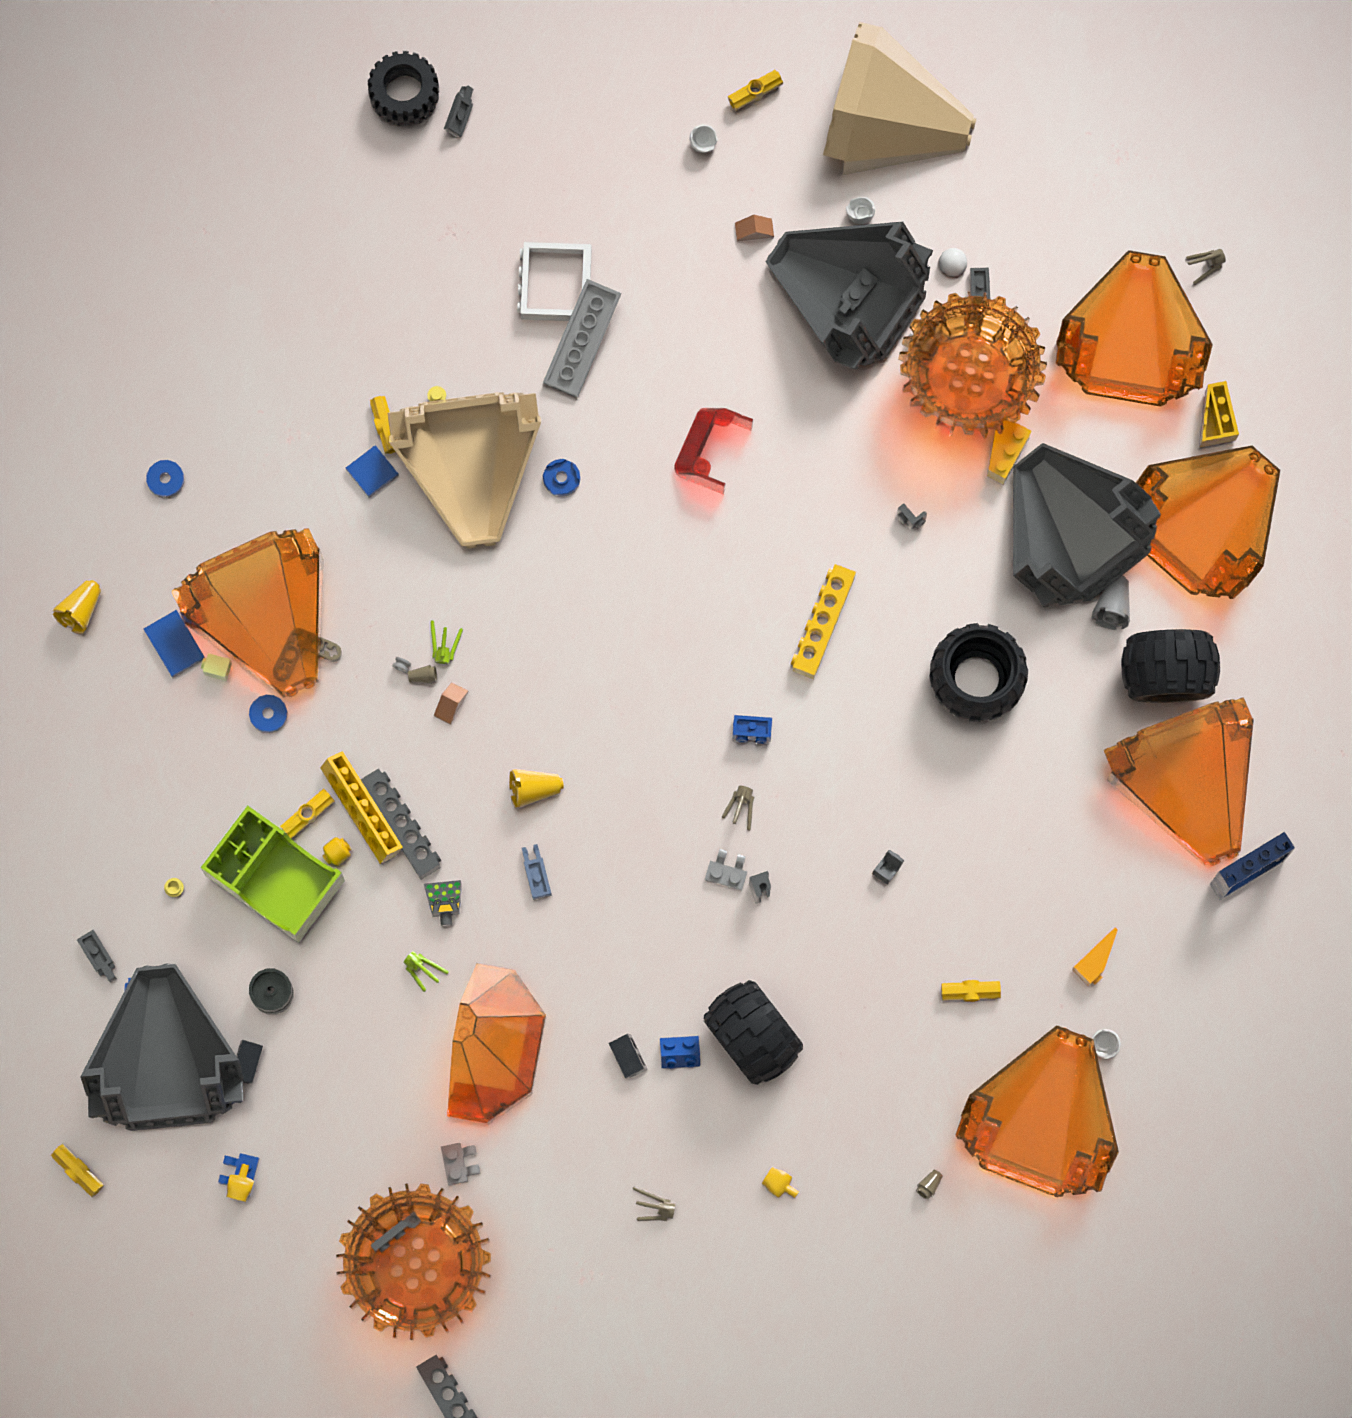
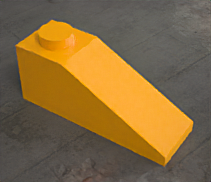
(1093, 964)

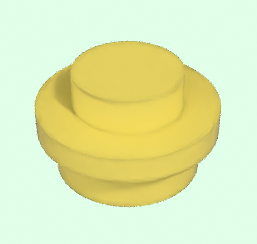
(436, 393)
(174, 887)

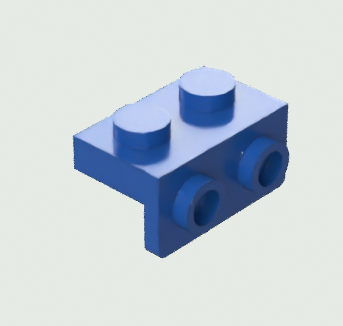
(752, 728)
(680, 1052)

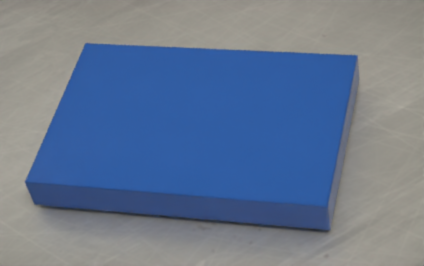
(174, 643)

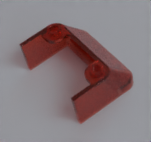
(689, 463)

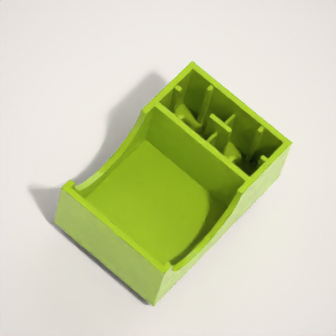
(272, 874)

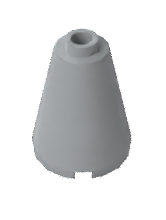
(1113, 605)

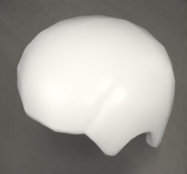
(703, 138)
(860, 210)
(953, 262)
(1106, 1043)

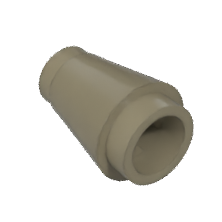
(423, 675)
(929, 1184)

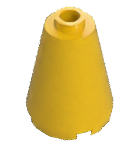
(78, 607)
(533, 786)

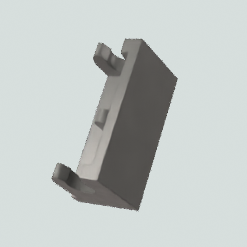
(758, 884)

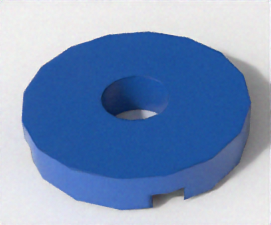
(159, 469)
(561, 488)
(268, 702)

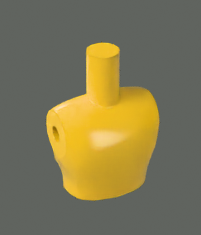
(778, 1183)
(240, 1186)

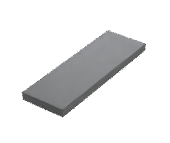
(582, 338)

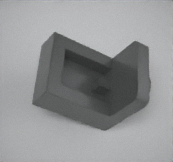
(909, 518)
(888, 867)

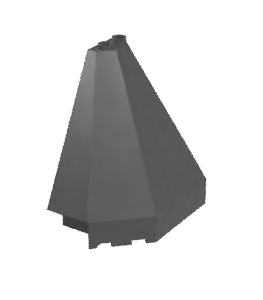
(823, 263)
(1076, 526)
(161, 1058)

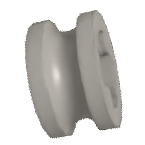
(401, 664)

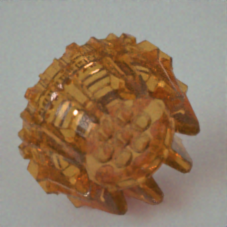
(980, 328)
(444, 1230)

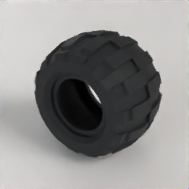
(983, 642)
(1170, 666)
(753, 1032)

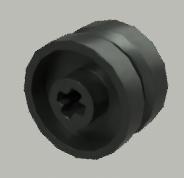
(279, 999)

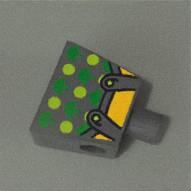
(444, 900)

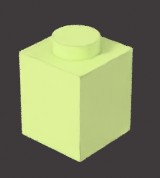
(216, 667)

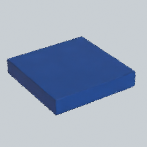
(372, 471)

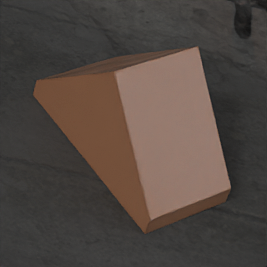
(754, 228)
(450, 703)

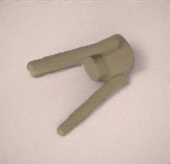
(1213, 257)
(742, 796)
(665, 1208)

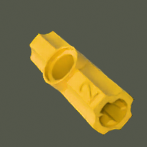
(764, 84)
(380, 409)
(317, 805)
(971, 990)
(77, 1170)

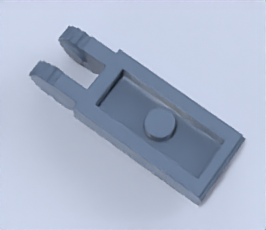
(536, 874)

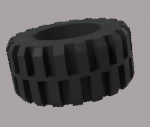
(397, 66)

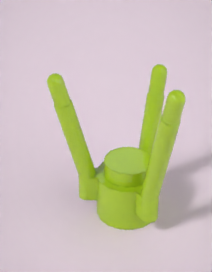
(443, 655)
(414, 962)

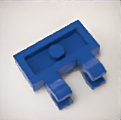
(243, 1159)

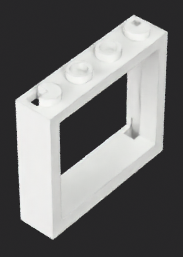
(548, 314)

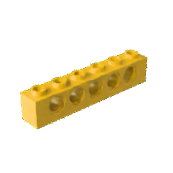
(845, 578)
(361, 807)

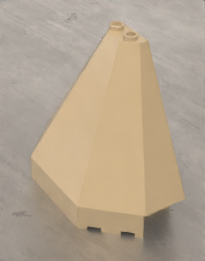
(892, 108)
(468, 457)

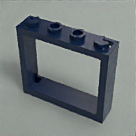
(1252, 865)

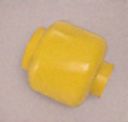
(336, 851)

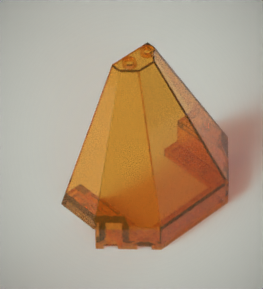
(1135, 335)
(1212, 518)
(262, 607)
(1191, 776)
(494, 1045)
(1044, 1118)

